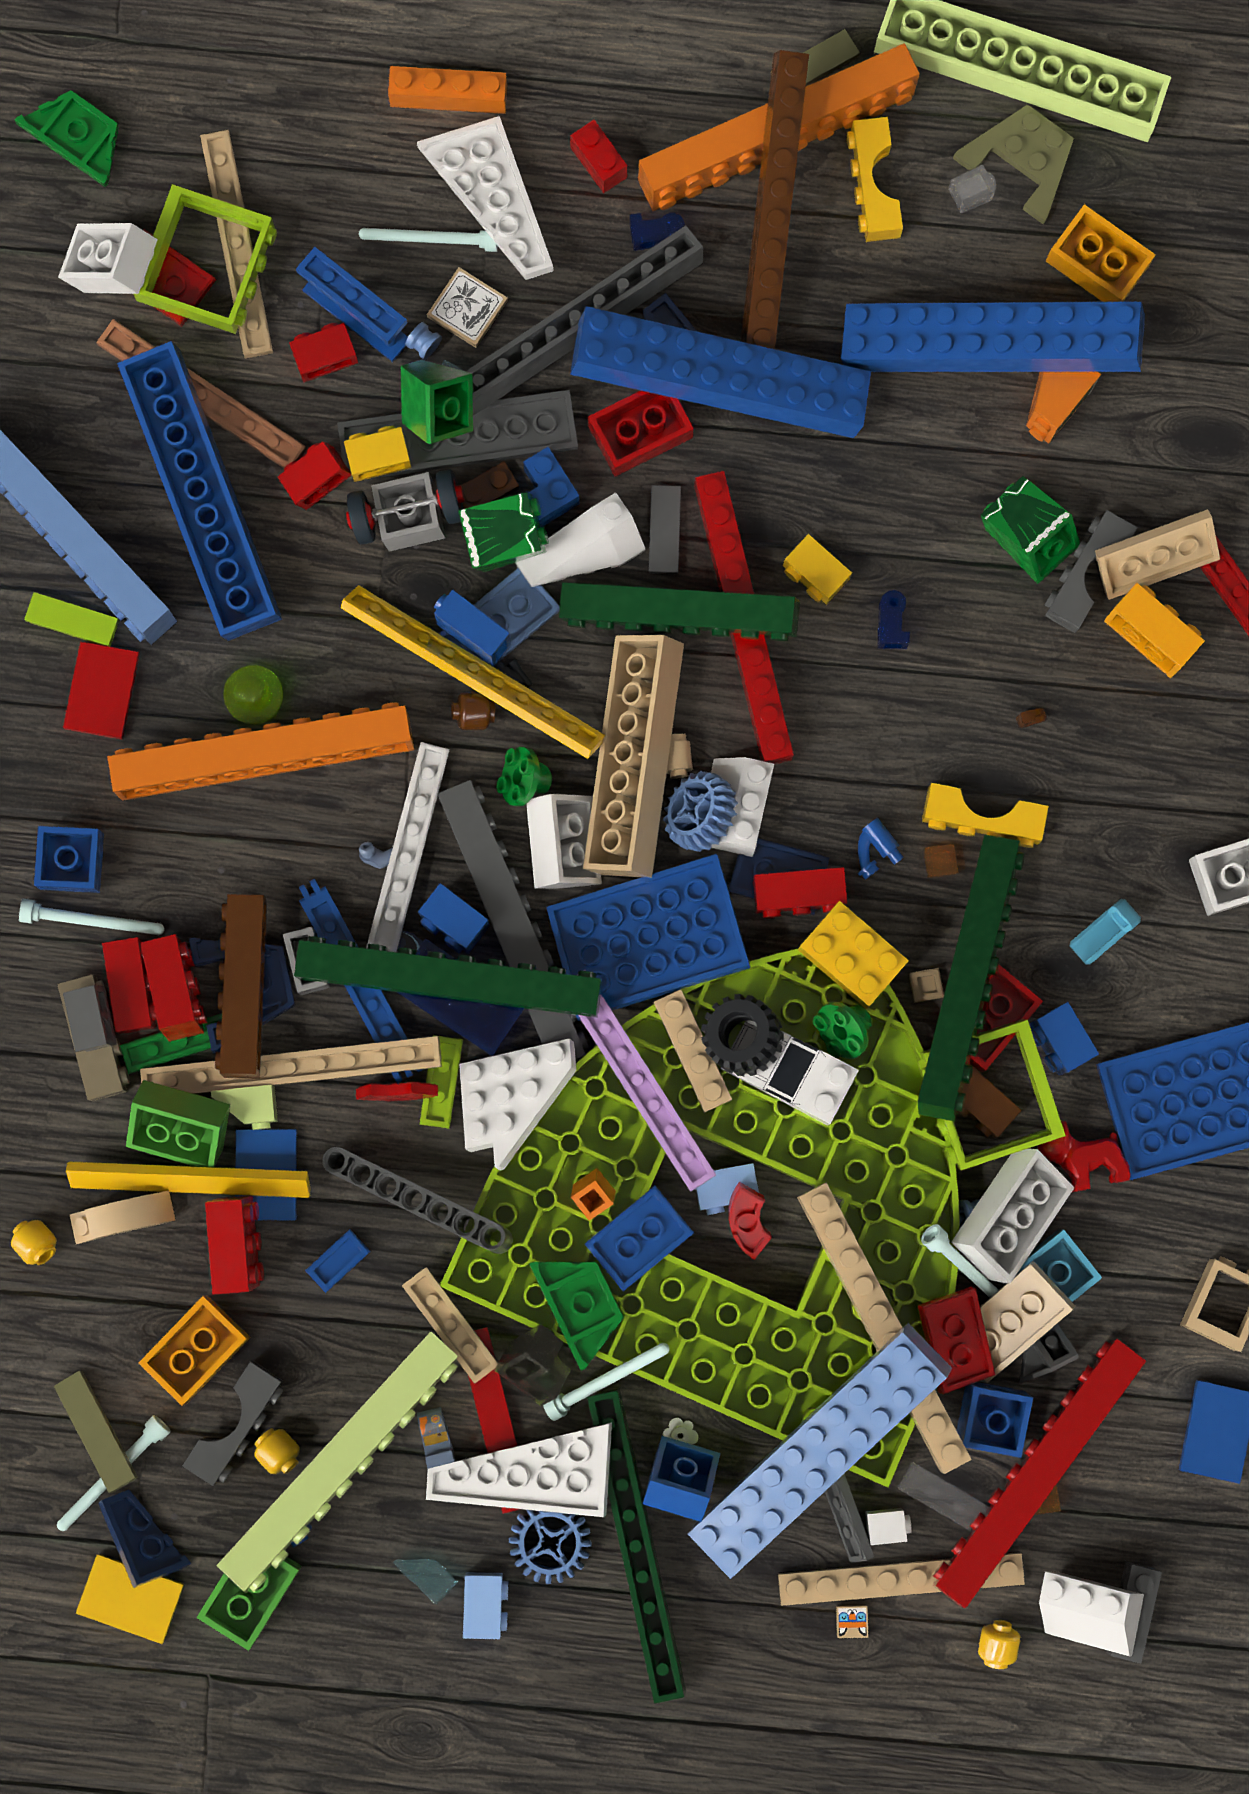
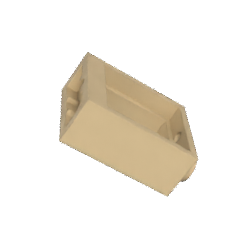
(1205, 1329)

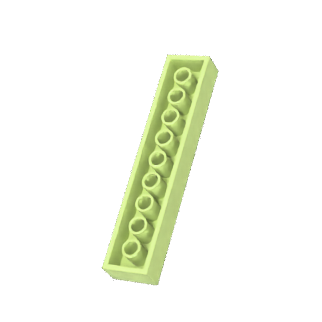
(1026, 65)
(337, 1462)

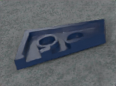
(140, 1543)

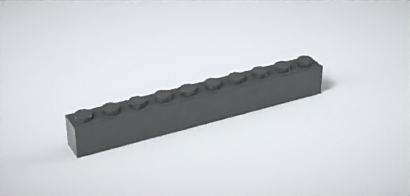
(558, 332)
(502, 902)

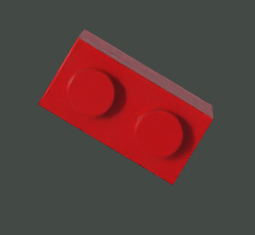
(598, 156)
(323, 351)
(314, 475)

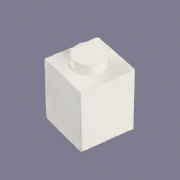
(887, 1526)

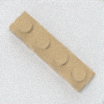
(688, 1045)
(450, 1325)

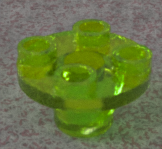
(253, 694)

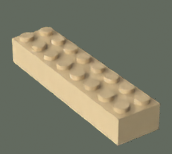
(633, 755)

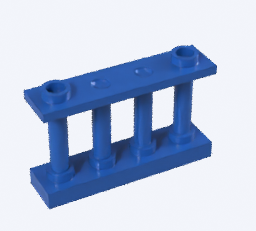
(353, 304)

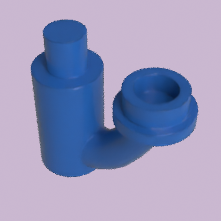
(882, 840)

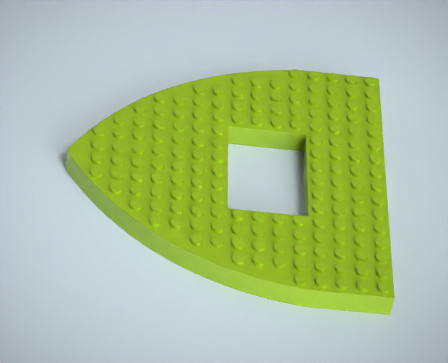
(724, 1340)

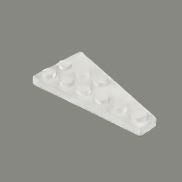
(486, 179)
(546, 1475)

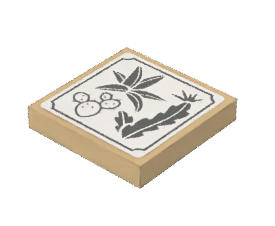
(467, 307)

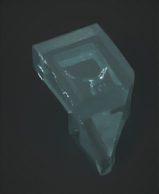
(428, 1576)

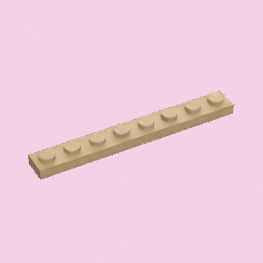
(882, 1580)

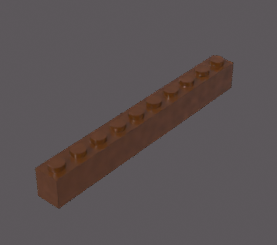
(774, 198)

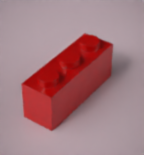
(799, 891)
(128, 986)

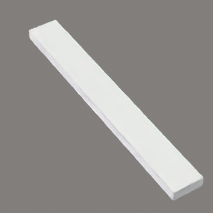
(408, 846)

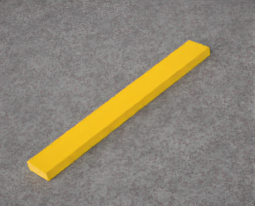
(188, 1179)

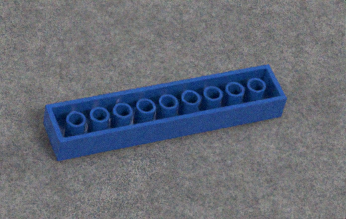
(994, 337)
(720, 372)
(199, 491)

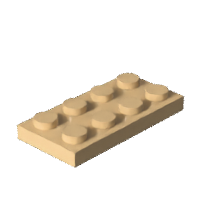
(1158, 554)
(1022, 1314)

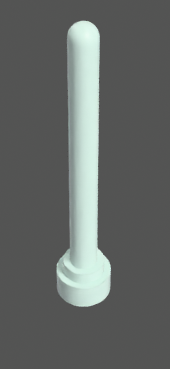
(482, 239)
(32, 911)
(937, 1240)
(558, 1407)
(154, 1431)

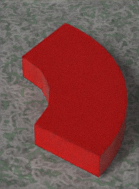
(397, 1092)
(745, 1220)

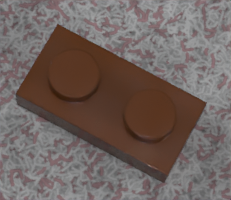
(489, 486)

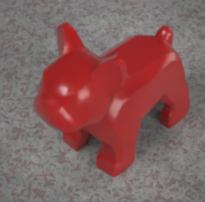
(1081, 1158)

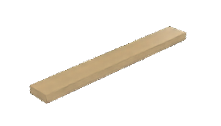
(236, 240)

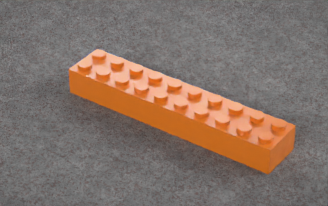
(738, 143)
(260, 752)

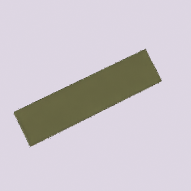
(95, 1432)

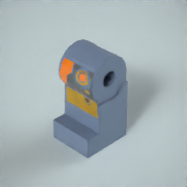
(435, 1438)

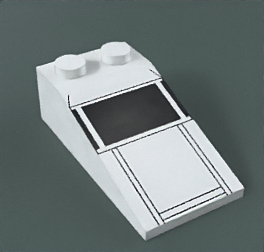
(800, 1076)

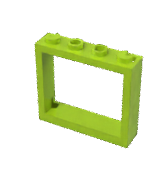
(175, 202)
(1042, 1091)

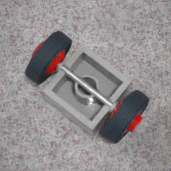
(406, 510)

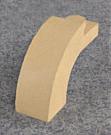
(122, 1216)

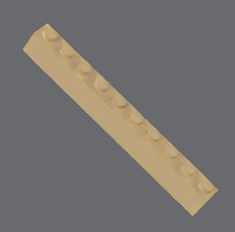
(878, 1316)

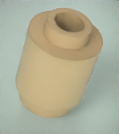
(679, 757)

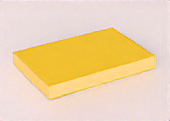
(136, 1610)

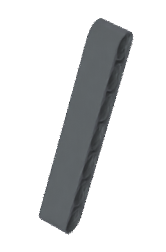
(430, 1203)

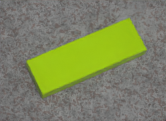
(71, 619)
(438, 1110)

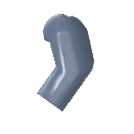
(374, 856)

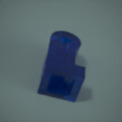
(649, 233)
(890, 621)

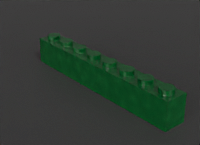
(679, 609)

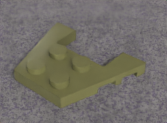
(1029, 145)

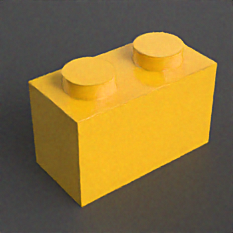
(377, 453)
(816, 570)

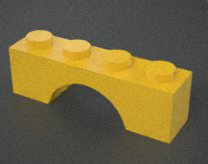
(880, 213)
(947, 808)

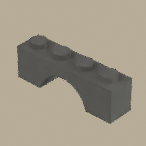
(1072, 601)
(212, 1456)

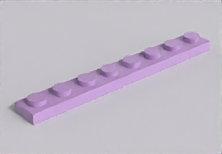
(648, 1097)

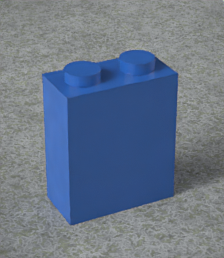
(472, 627)

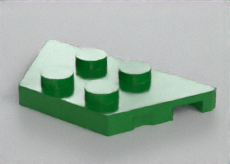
(76, 133)
(580, 1305)

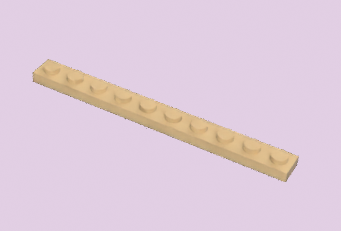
(306, 1066)

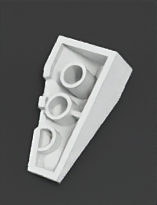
(591, 542)

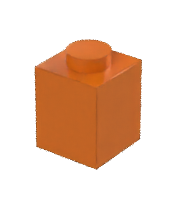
(593, 1194)

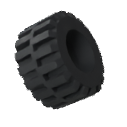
(726, 1018)

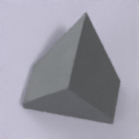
(1047, 1354)

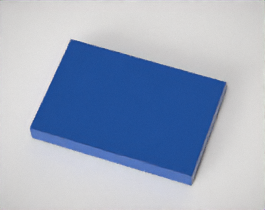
(269, 1152)
(639, 1238)
(1216, 1432)

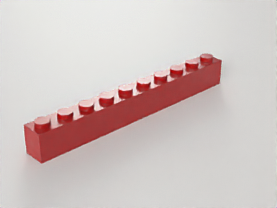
(750, 654)
(1039, 1472)

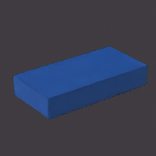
(337, 1261)

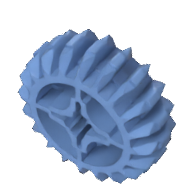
(700, 811)
(564, 1564)

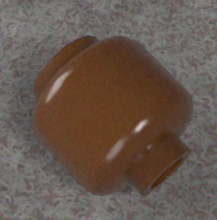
(473, 711)

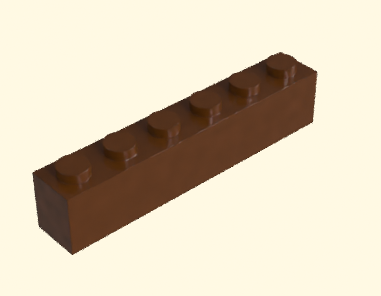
(242, 986)

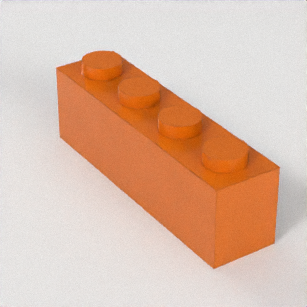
(447, 89)

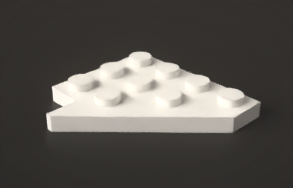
(511, 1094)

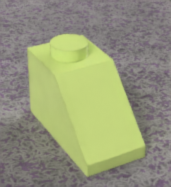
(251, 1104)

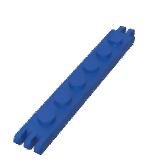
(369, 1002)

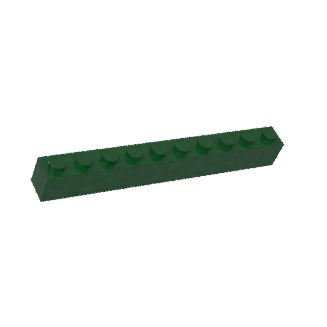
(448, 978)
(969, 979)
(639, 1552)

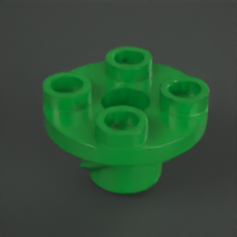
(523, 776)
(843, 1029)

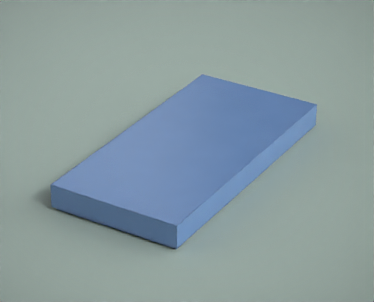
(515, 608)

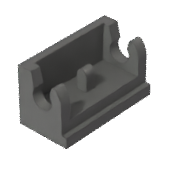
(89, 1018)

